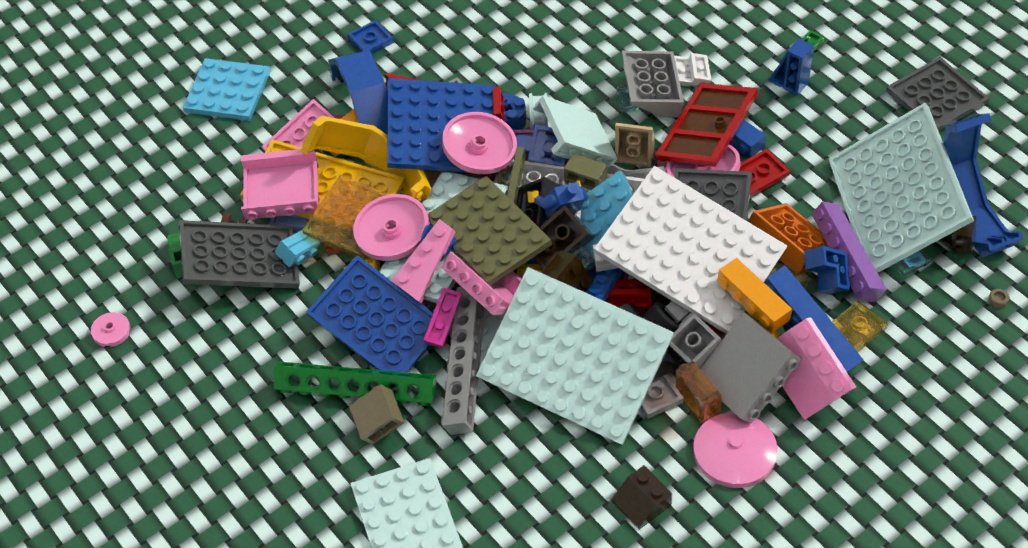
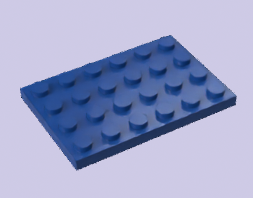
(373, 317)

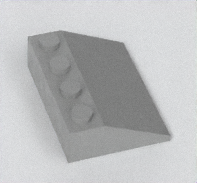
(653, 82)

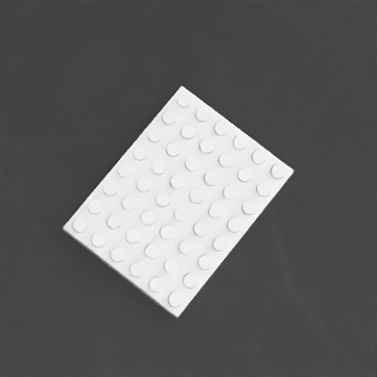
(680, 242)

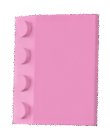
(819, 374)

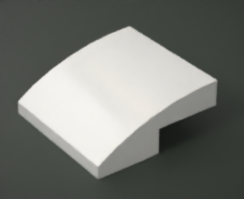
(693, 69)

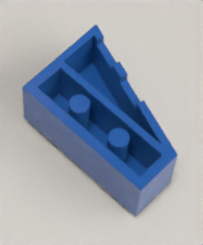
(794, 68)

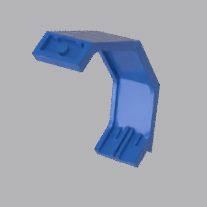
(364, 85)
(961, 144)

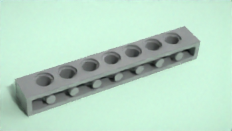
(463, 366)

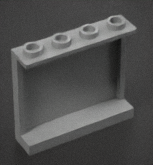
(749, 367)

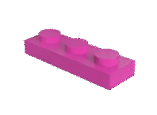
(442, 317)

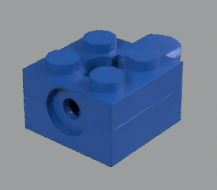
(540, 146)

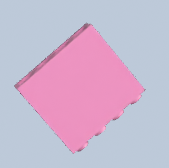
(280, 184)
(494, 297)

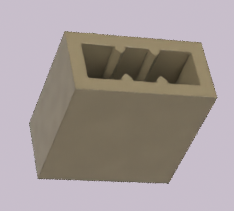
(376, 414)

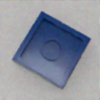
(370, 37)

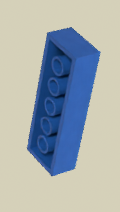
(803, 307)

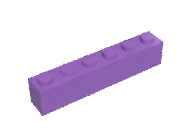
(841, 236)

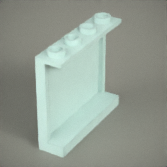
(576, 131)

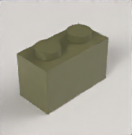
(588, 171)

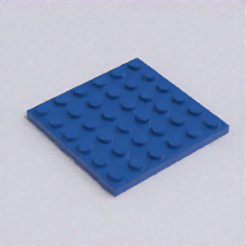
(419, 116)

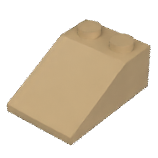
(634, 144)

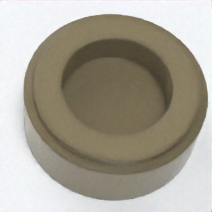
(998, 298)

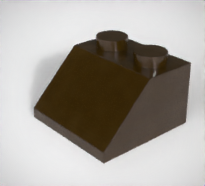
(642, 497)

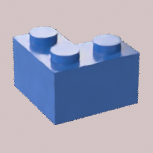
(831, 268)

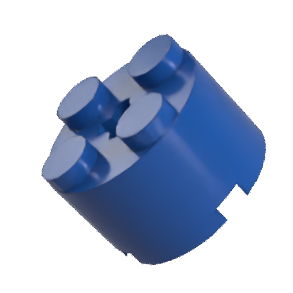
(515, 111)

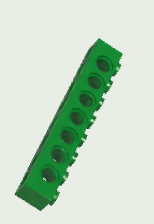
(284, 370)

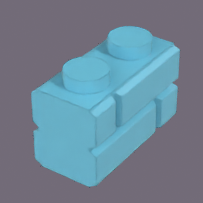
(297, 248)

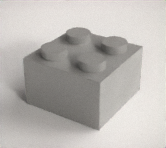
(694, 341)

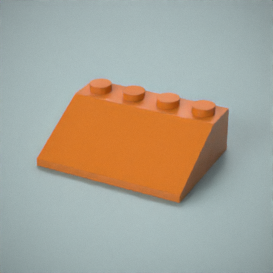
(791, 229)

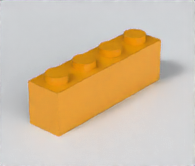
(754, 295)

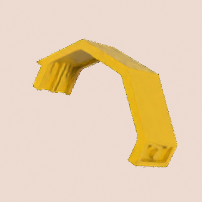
(366, 143)

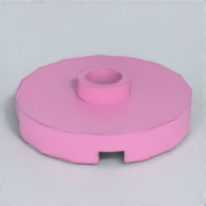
(117, 333)

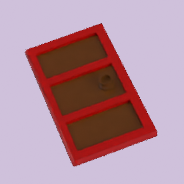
(707, 124)

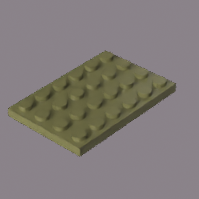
(490, 230)

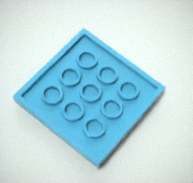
(227, 89)
(604, 206)

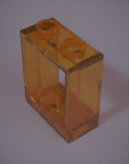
(698, 392)

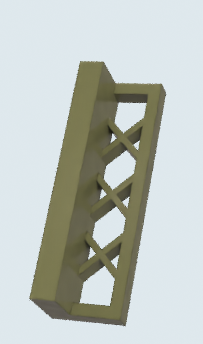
(516, 174)

